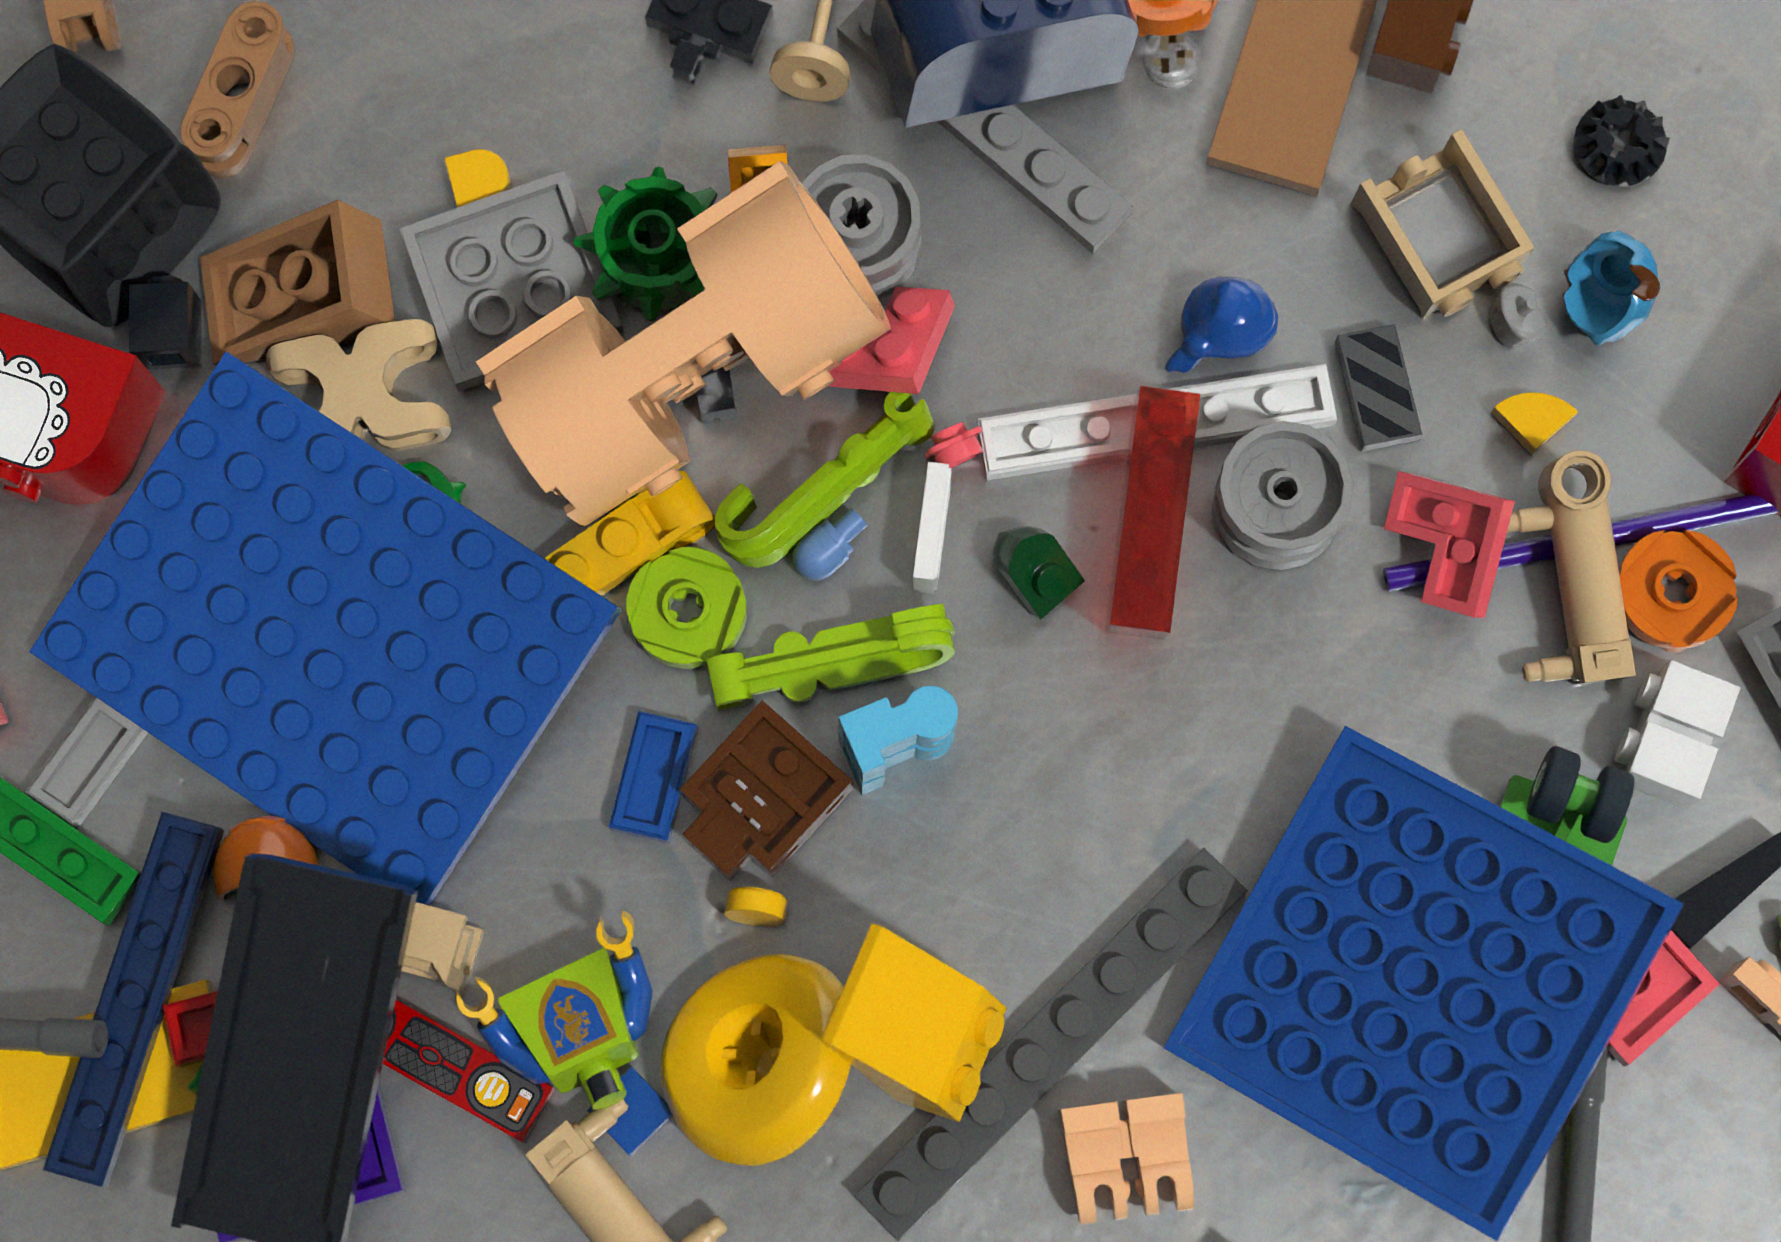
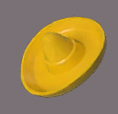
(750, 1061)

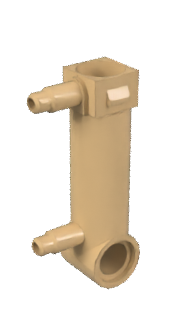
(1585, 574)
(595, 1191)

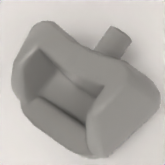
(1516, 316)

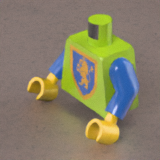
(574, 1020)

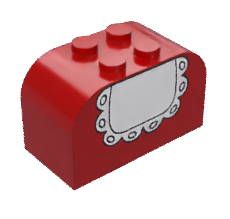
(69, 414)

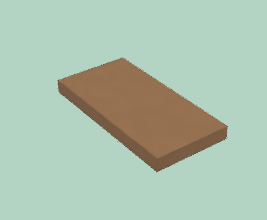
(1291, 90)

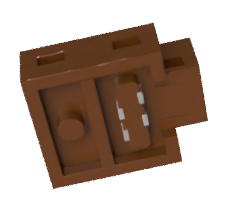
(761, 795)

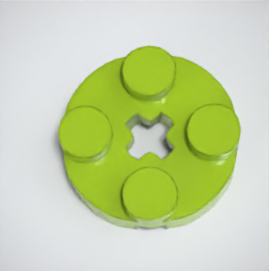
(670, 579)

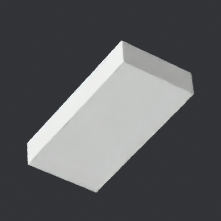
(932, 527)

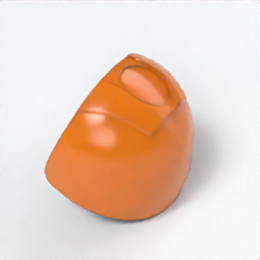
(257, 836)

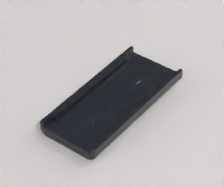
(294, 1052)

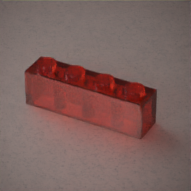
(1152, 512)

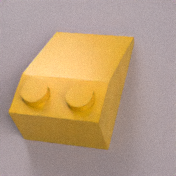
(914, 1025)

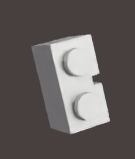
(1673, 739)

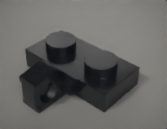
(709, 29)

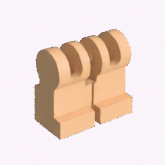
(1151, 1132)

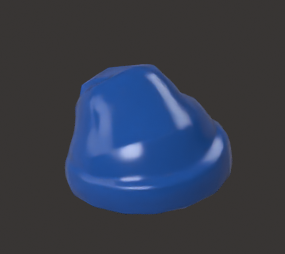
(1224, 321)

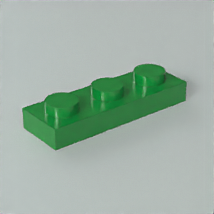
(63, 856)

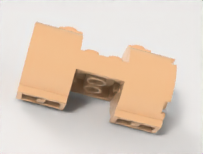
(595, 407)

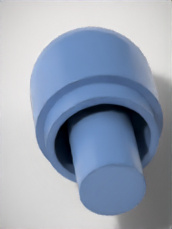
(827, 546)

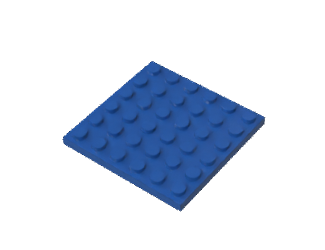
(1423, 980)

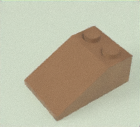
(297, 282)

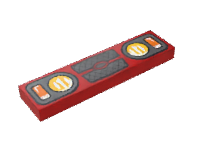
(463, 1073)

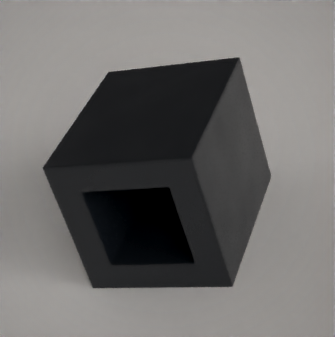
(165, 323)

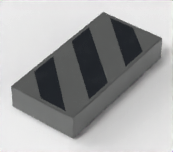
(1378, 387)

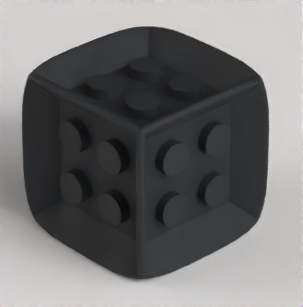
(94, 185)

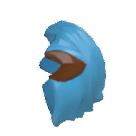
(1611, 287)

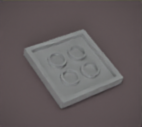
(501, 268)

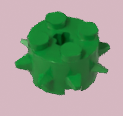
(622, 240)

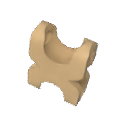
(362, 383)

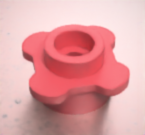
(955, 445)

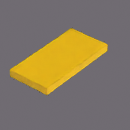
(38, 1084)

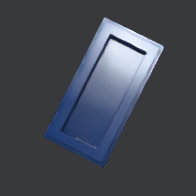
(652, 777)

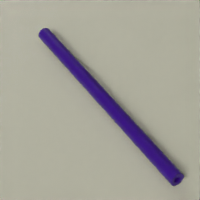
(1623, 532)

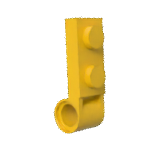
(635, 535)

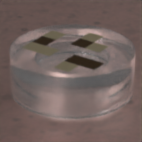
(1172, 60)

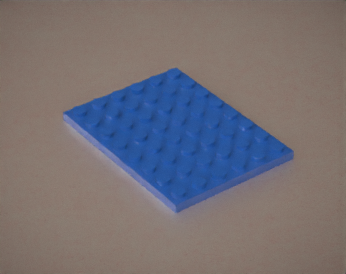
(325, 631)

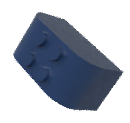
(997, 53)

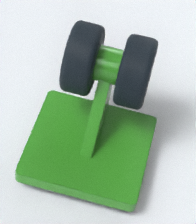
(1572, 805)

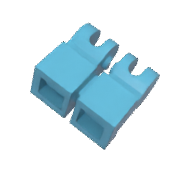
(886, 736)

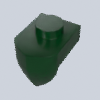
(1035, 568)

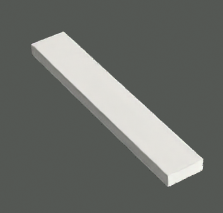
(1101, 428)

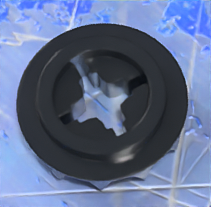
(1631, 165)

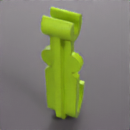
(825, 490)
(836, 657)

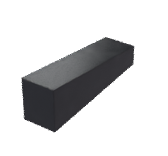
(1724, 890)

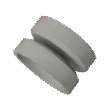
(873, 213)
(1289, 461)

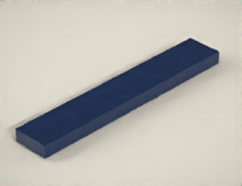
(133, 999)

